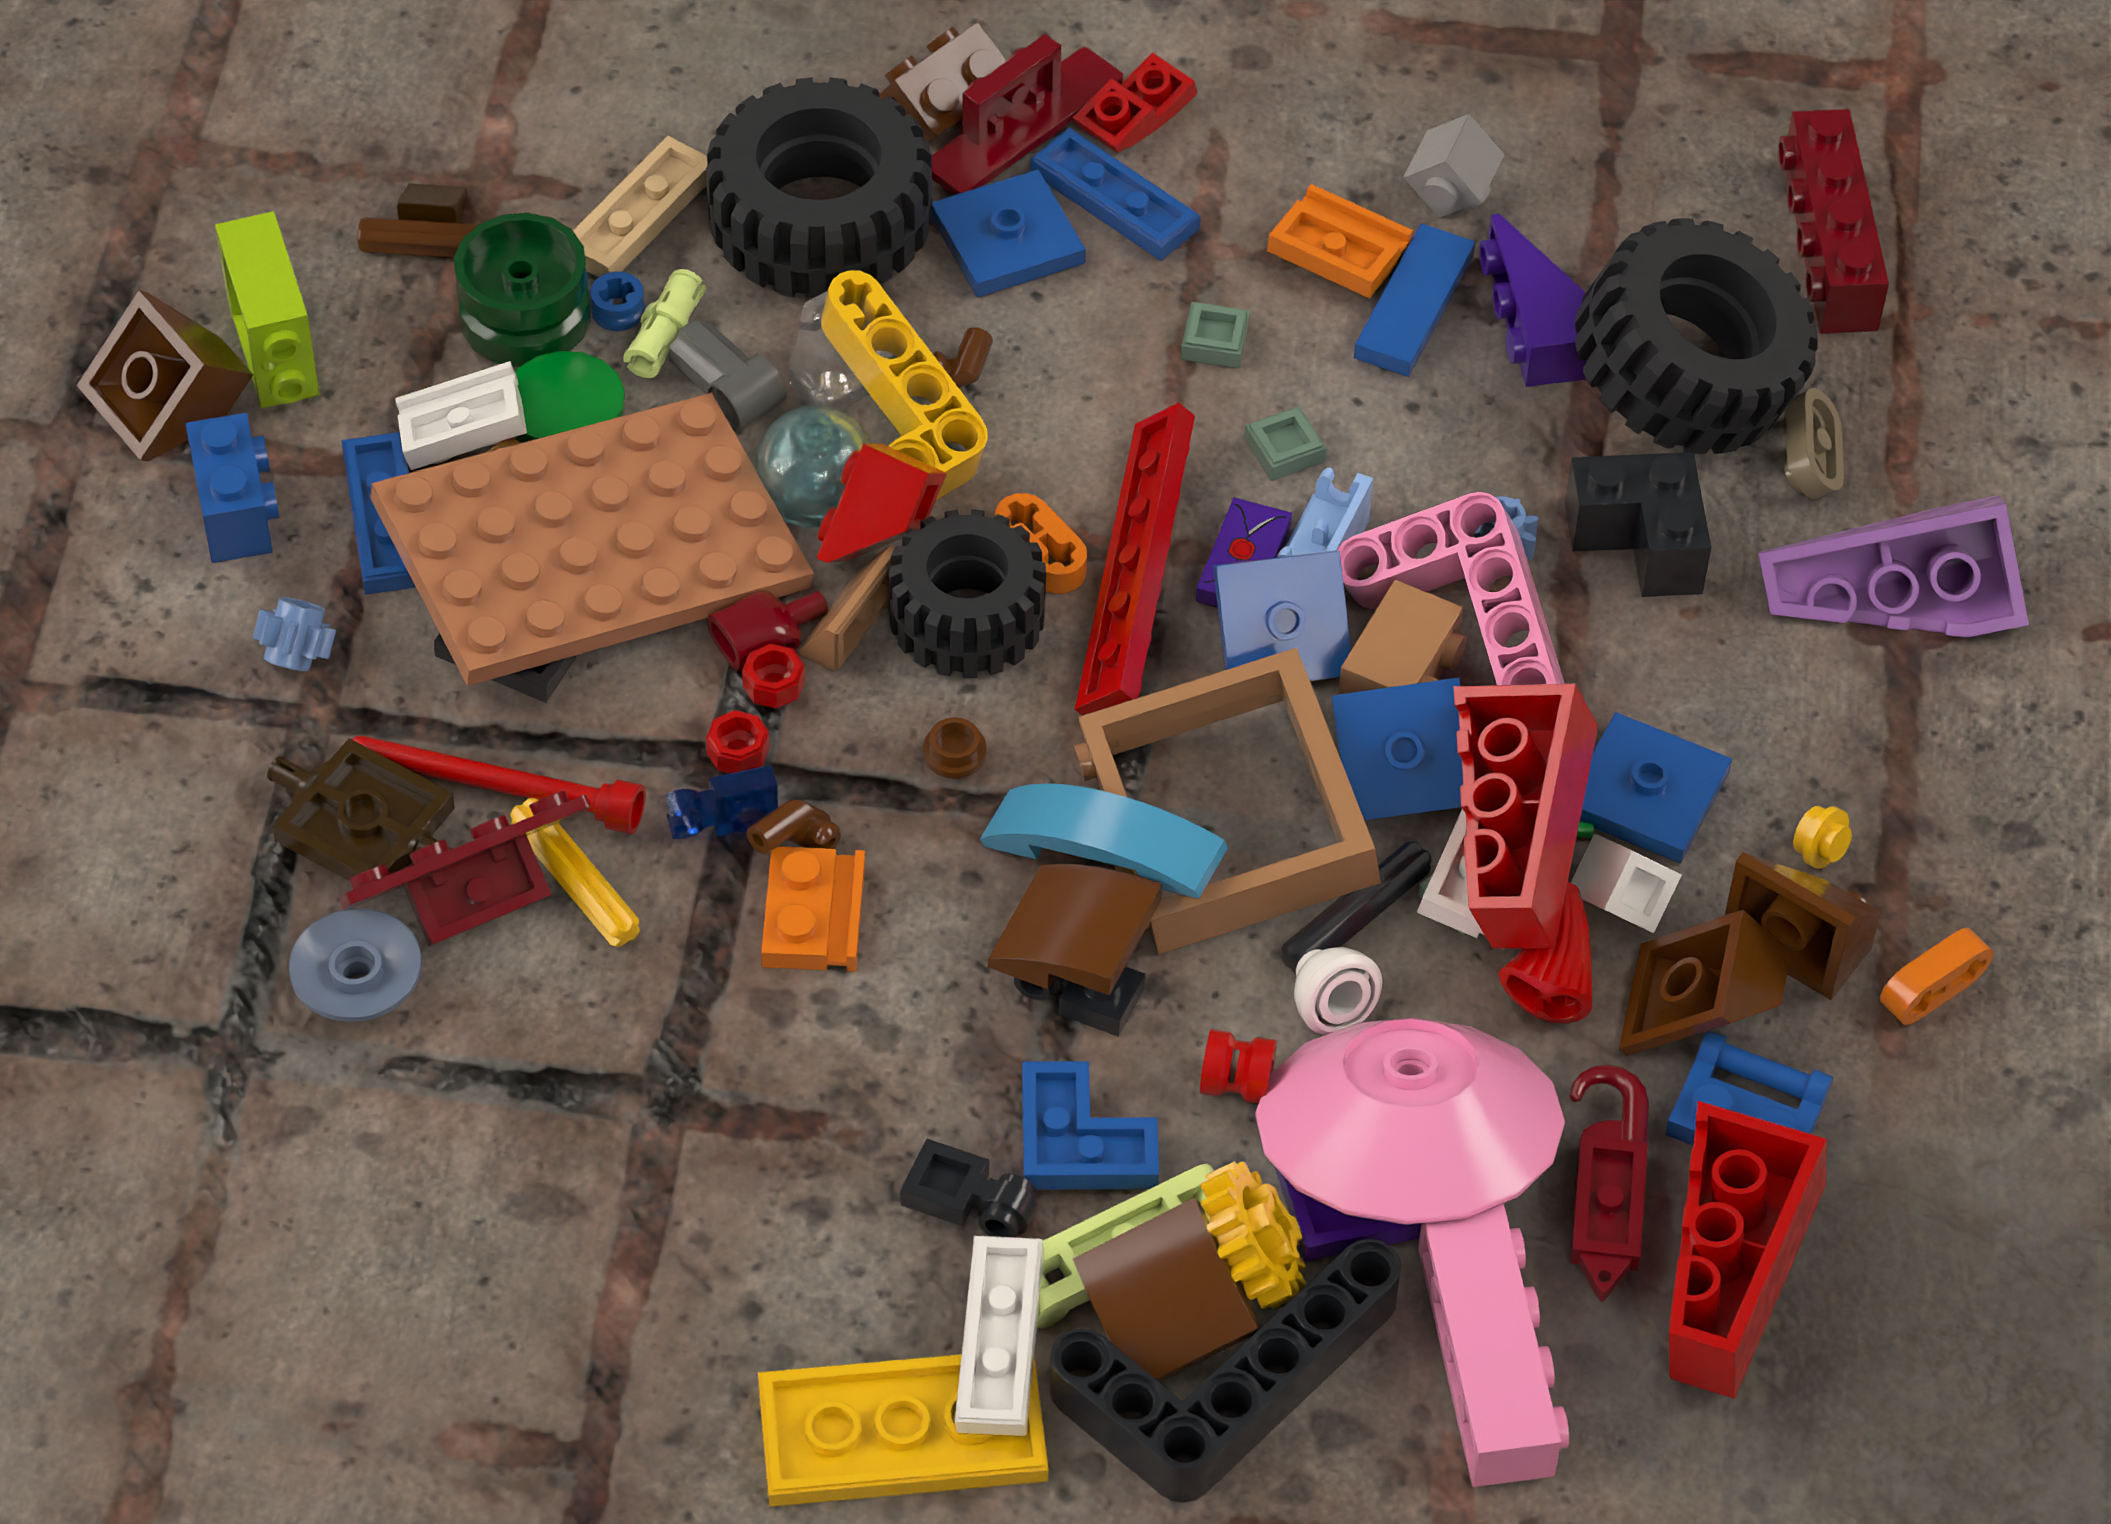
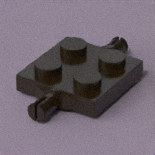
(358, 811)

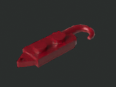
(1610, 1183)

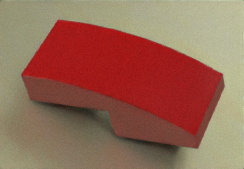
(1138, 106)

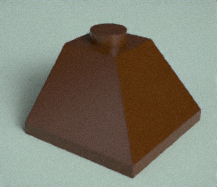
(161, 374)
(1814, 919)
(1703, 981)

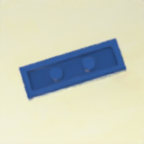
(1115, 194)
(1414, 300)
(367, 462)

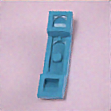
(1106, 830)

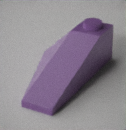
(1920, 571)

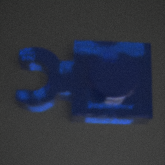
(729, 805)

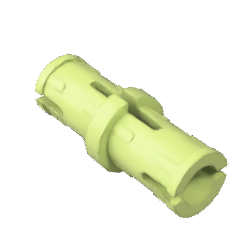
(663, 322)

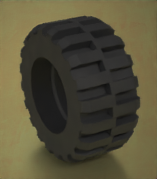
(809, 134)
(1664, 379)

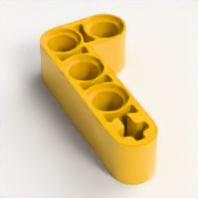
(865, 320)

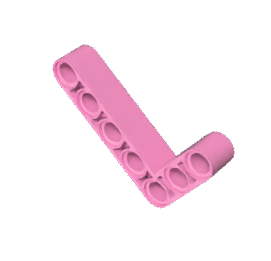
(1461, 557)

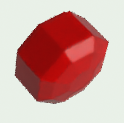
(773, 676)
(737, 742)

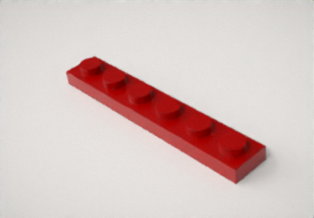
(1135, 560)

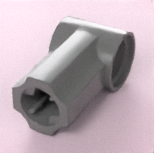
(739, 383)

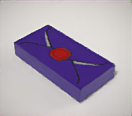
(1246, 534)

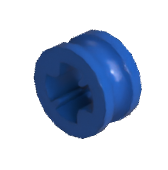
(613, 286)

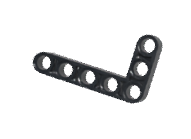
(1238, 1384)

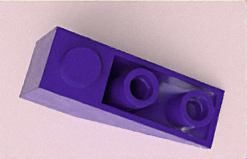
(1536, 304)

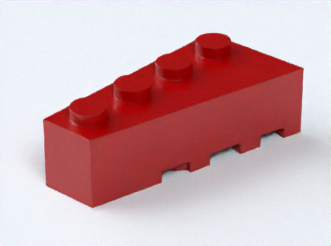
(1522, 801)
(1741, 1231)

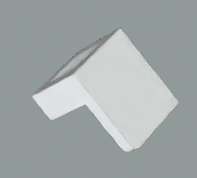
(1625, 882)

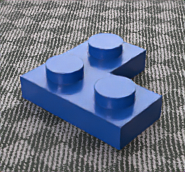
(1071, 1149)

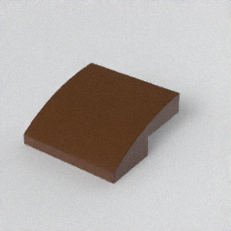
(1076, 926)
(1167, 1292)

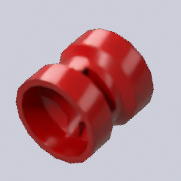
(1252, 1071)

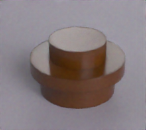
(954, 748)

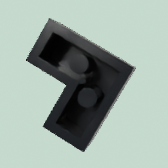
(1643, 506)

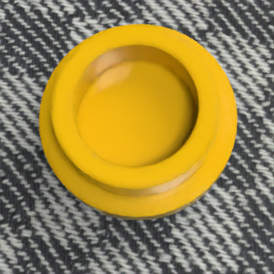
(1822, 836)

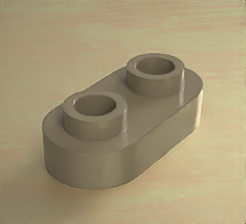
(1814, 445)

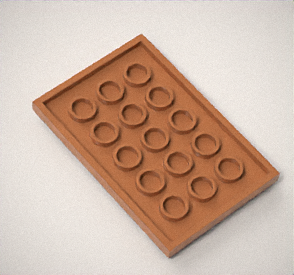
(589, 537)

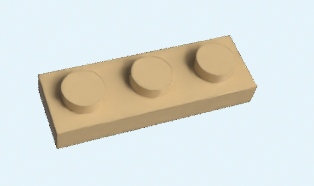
(641, 206)

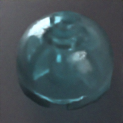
(804, 461)

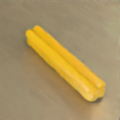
(581, 880)

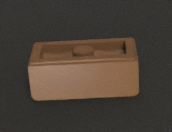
(850, 614)

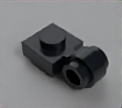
(1089, 1006)
(953, 1181)

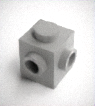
(1454, 166)

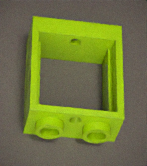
(267, 309)

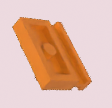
(1339, 241)
(813, 909)

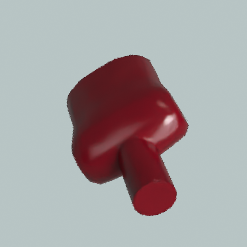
(762, 621)

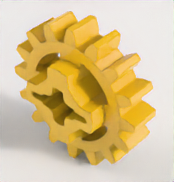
(1254, 1234)

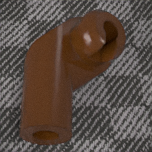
(970, 358)
(797, 823)

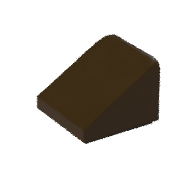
(432, 203)

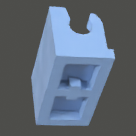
(1331, 516)

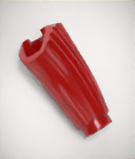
(1557, 980)

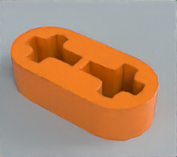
(1052, 537)
(1936, 976)

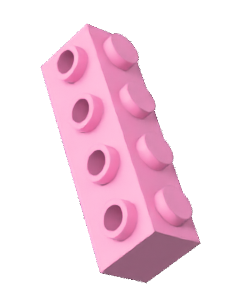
(1492, 1349)

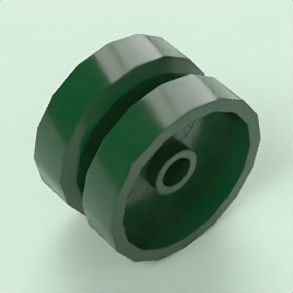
(522, 288)

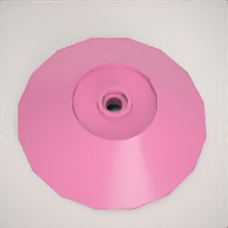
(1410, 1121)

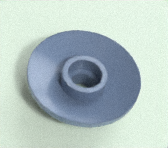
(350, 945)

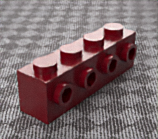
(1834, 221)

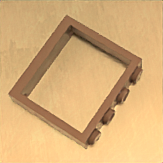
(1272, 888)

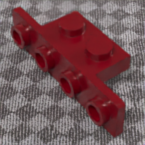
(1018, 111)
(474, 881)

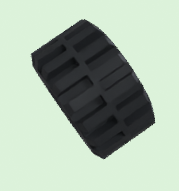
(967, 554)

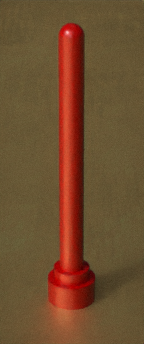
(616, 805)

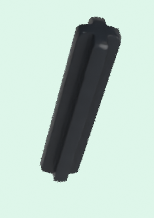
(1360, 907)

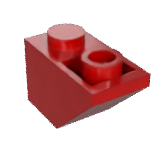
(880, 502)

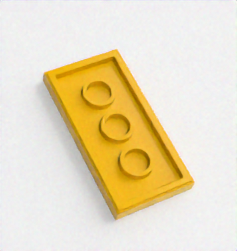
(884, 1433)

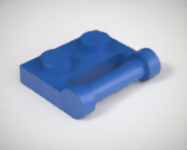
(1702, 1087)

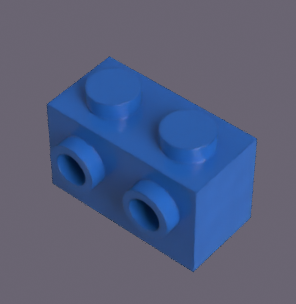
(230, 488)

